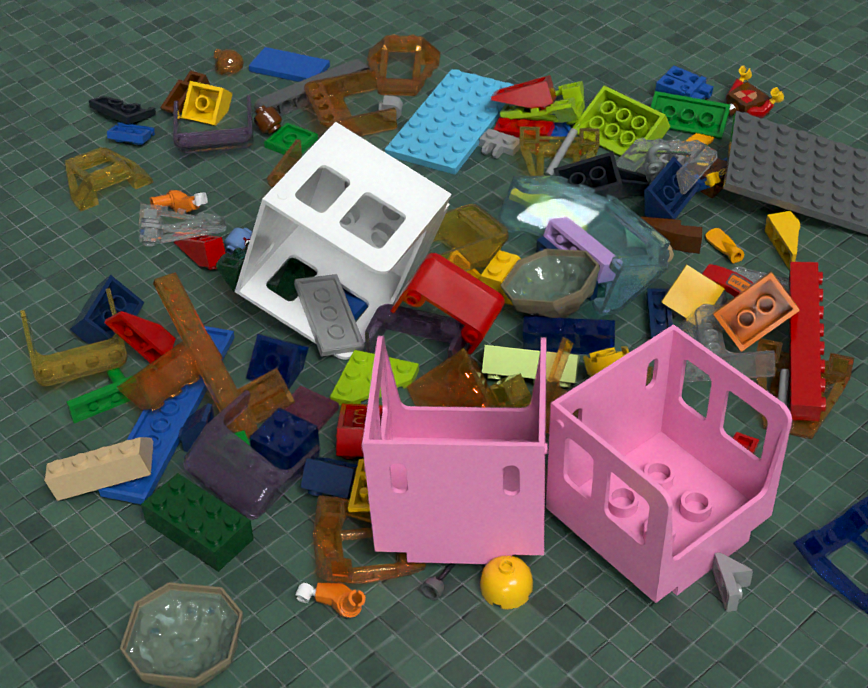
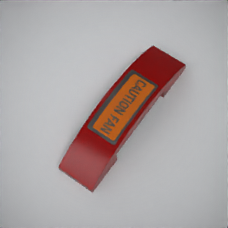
(728, 279)

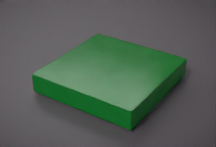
(285, 137)

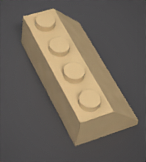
(100, 468)

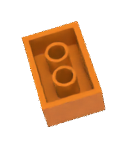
(756, 311)

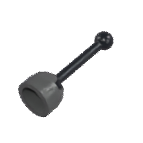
(433, 586)

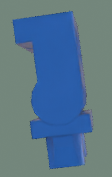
(684, 83)

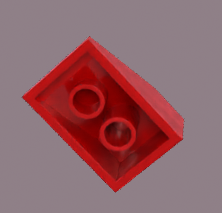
(530, 94)
(351, 430)

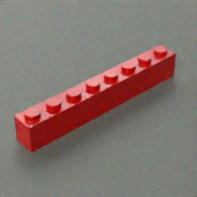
(805, 342)

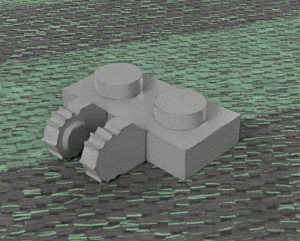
(499, 142)

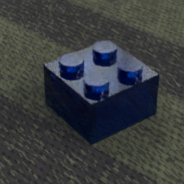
(284, 439)

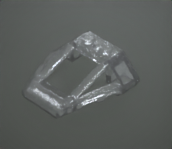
(152, 227)

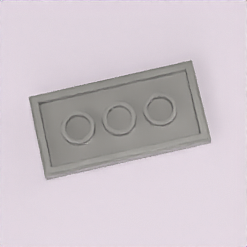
(329, 314)

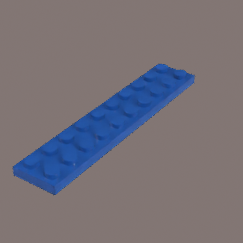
(164, 428)

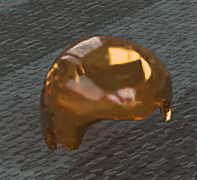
(228, 61)

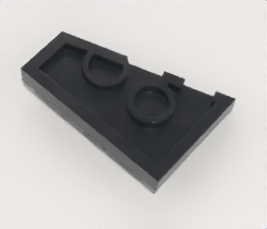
(118, 110)

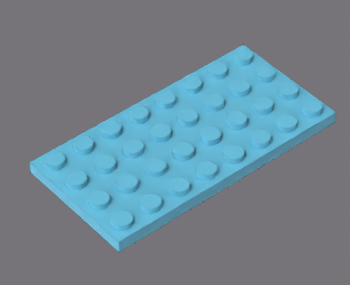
(449, 122)

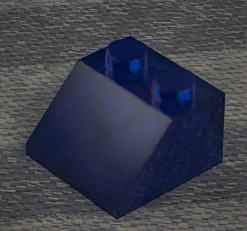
(277, 353)

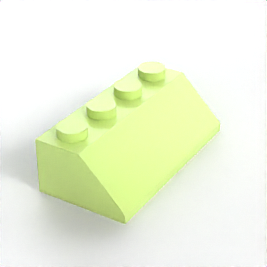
(512, 361)

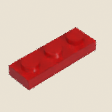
(512, 126)

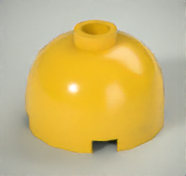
(603, 358)
(506, 582)

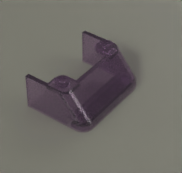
(415, 323)

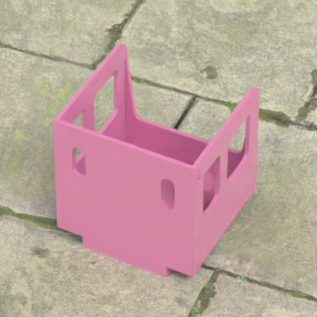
(455, 477)
(655, 477)

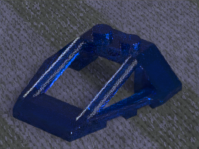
(822, 543)

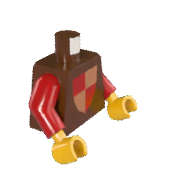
(749, 99)

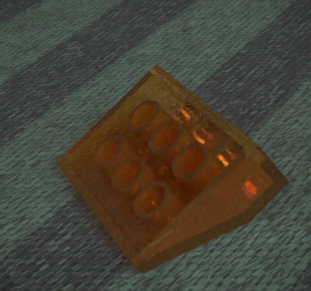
(453, 384)

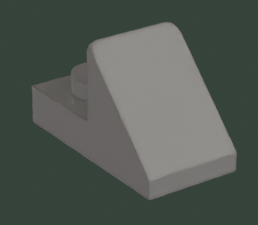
(730, 579)

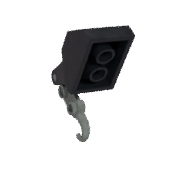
(606, 178)

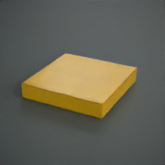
(691, 291)

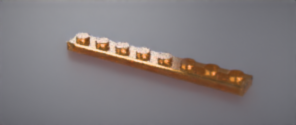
(202, 349)

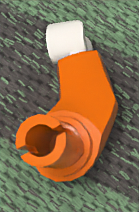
(179, 200)
(339, 596)

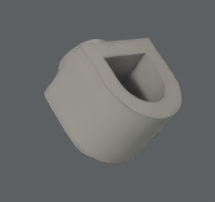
(392, 102)

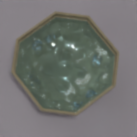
(551, 282)
(182, 635)

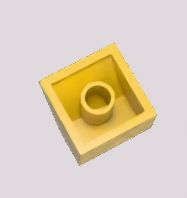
(206, 103)
(498, 270)

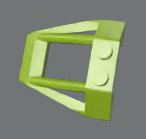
(565, 110)

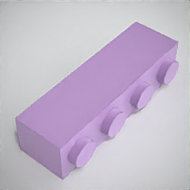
(569, 236)

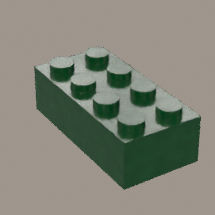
(197, 521)

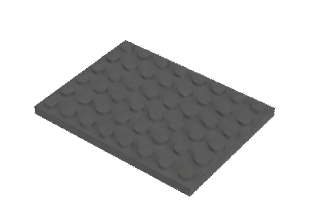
(798, 171)

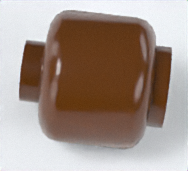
(267, 119)

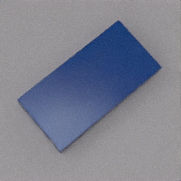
(287, 65)

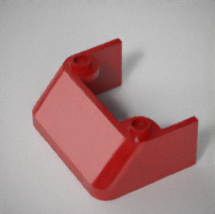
(455, 294)

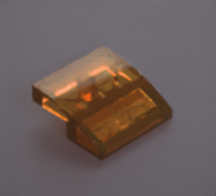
(267, 395)

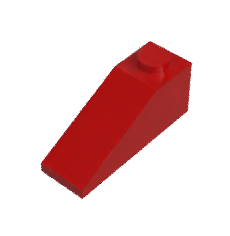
(203, 249)
(143, 335)

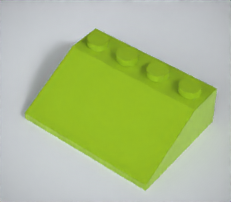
(621, 121)

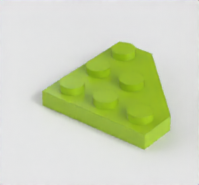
(356, 378)

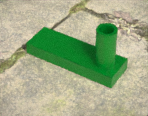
(100, 399)

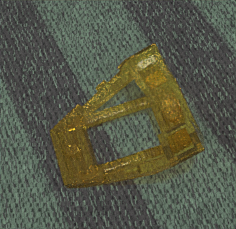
(548, 146)
(121, 169)

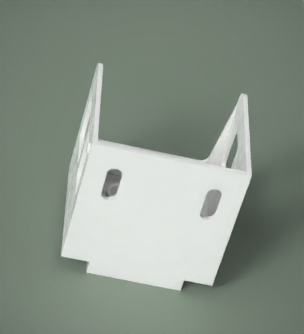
(344, 215)

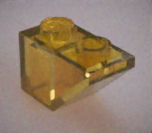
(511, 392)

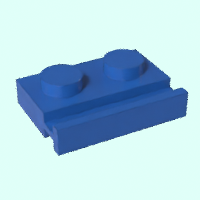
(132, 133)

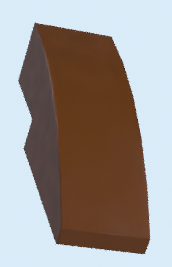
(180, 90)
(681, 237)

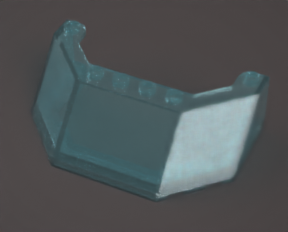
(638, 248)

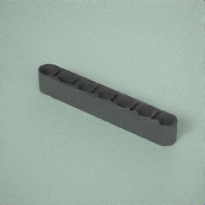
(294, 96)

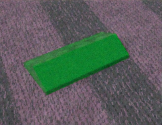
(692, 114)

